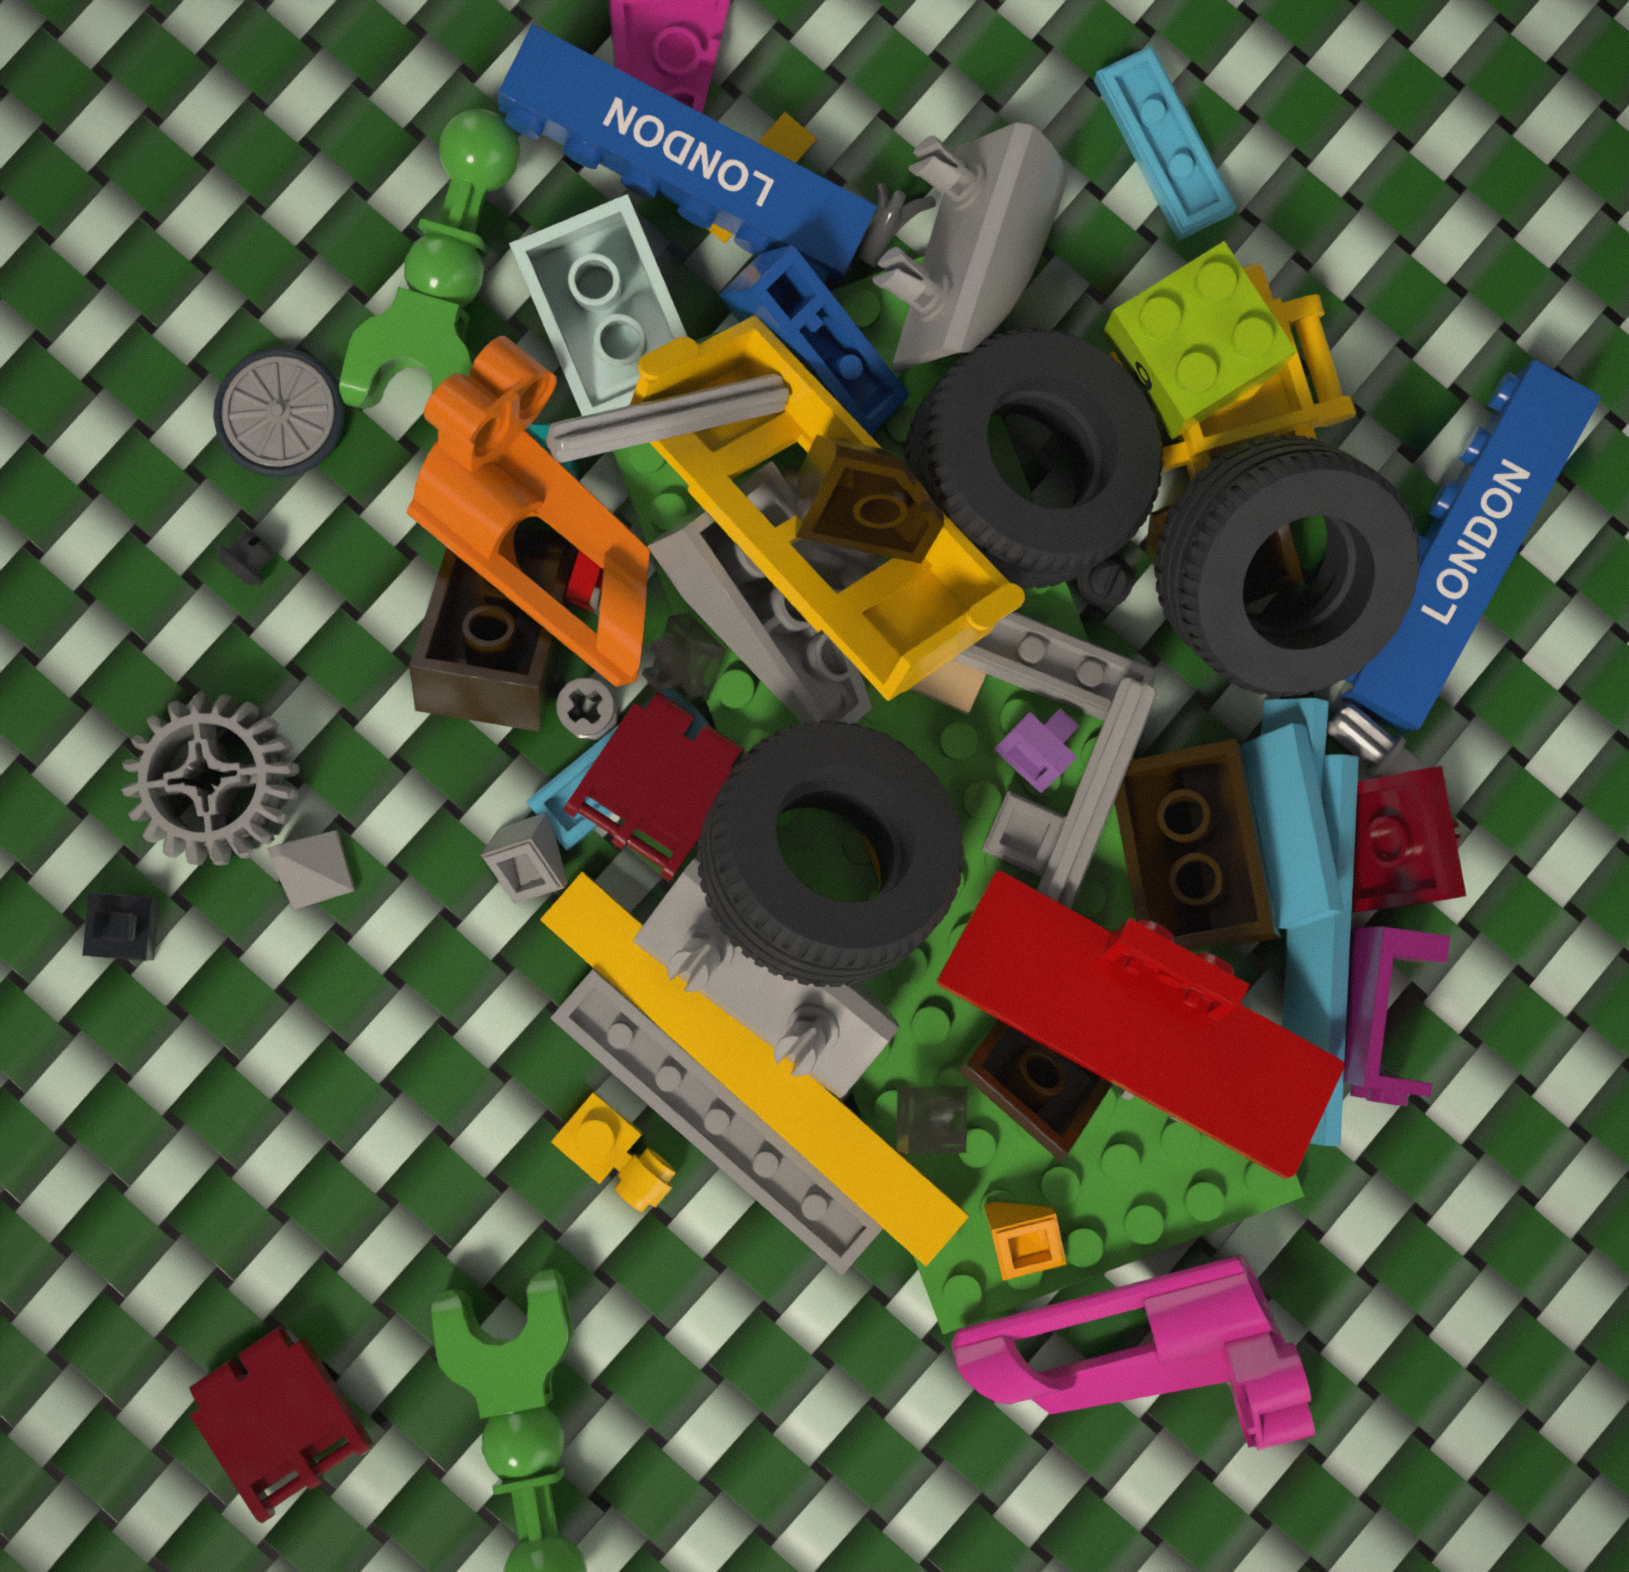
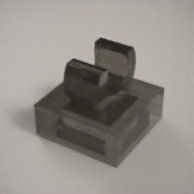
(685, 659)
(931, 1119)

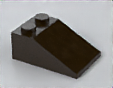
(483, 652)

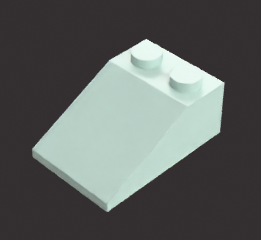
(599, 300)

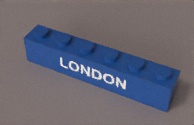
(680, 155)
(1474, 539)

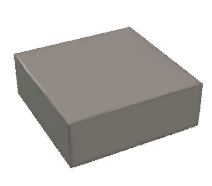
(1023, 834)

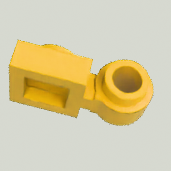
(601, 1140)

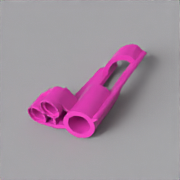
(1206, 1331)

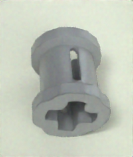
(568, 710)

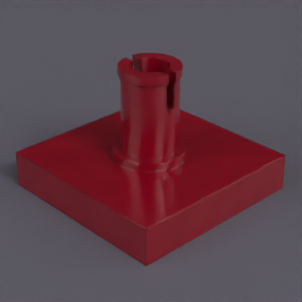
(1405, 842)

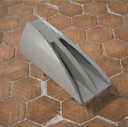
(983, 242)
(819, 1029)

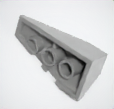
(754, 616)

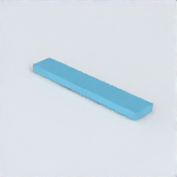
(1320, 950)

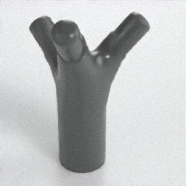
(888, 220)

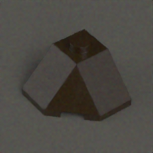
(864, 501)

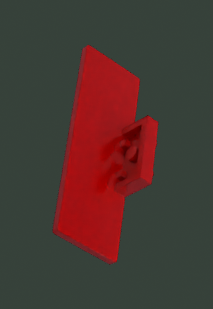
(1145, 1020)

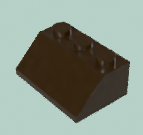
(1196, 847)

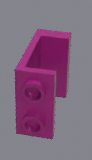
(1367, 1003)

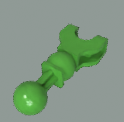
(440, 270)
(512, 1389)

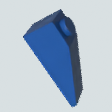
(818, 332)

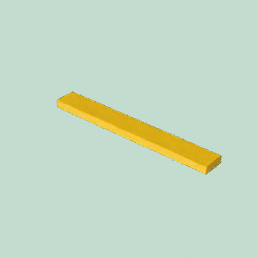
(793, 1106)

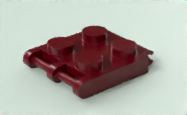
(656, 781)
(275, 1420)

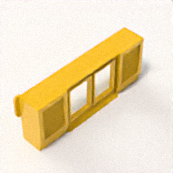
(892, 621)

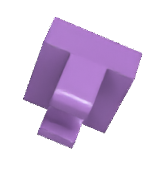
(1039, 749)

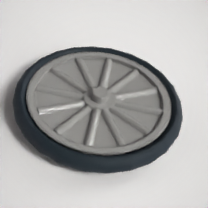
(279, 412)

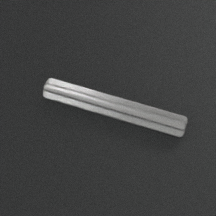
(666, 417)
(1097, 791)

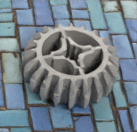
(205, 752)

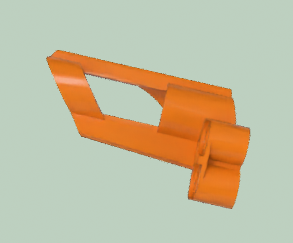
(494, 474)

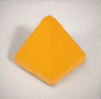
(1024, 1238)

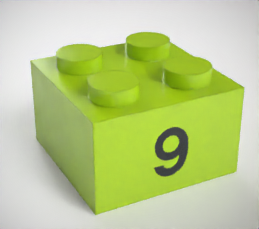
(1198, 340)

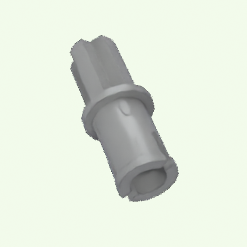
(1371, 743)

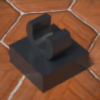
(121, 926)

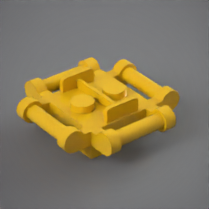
(1280, 403)

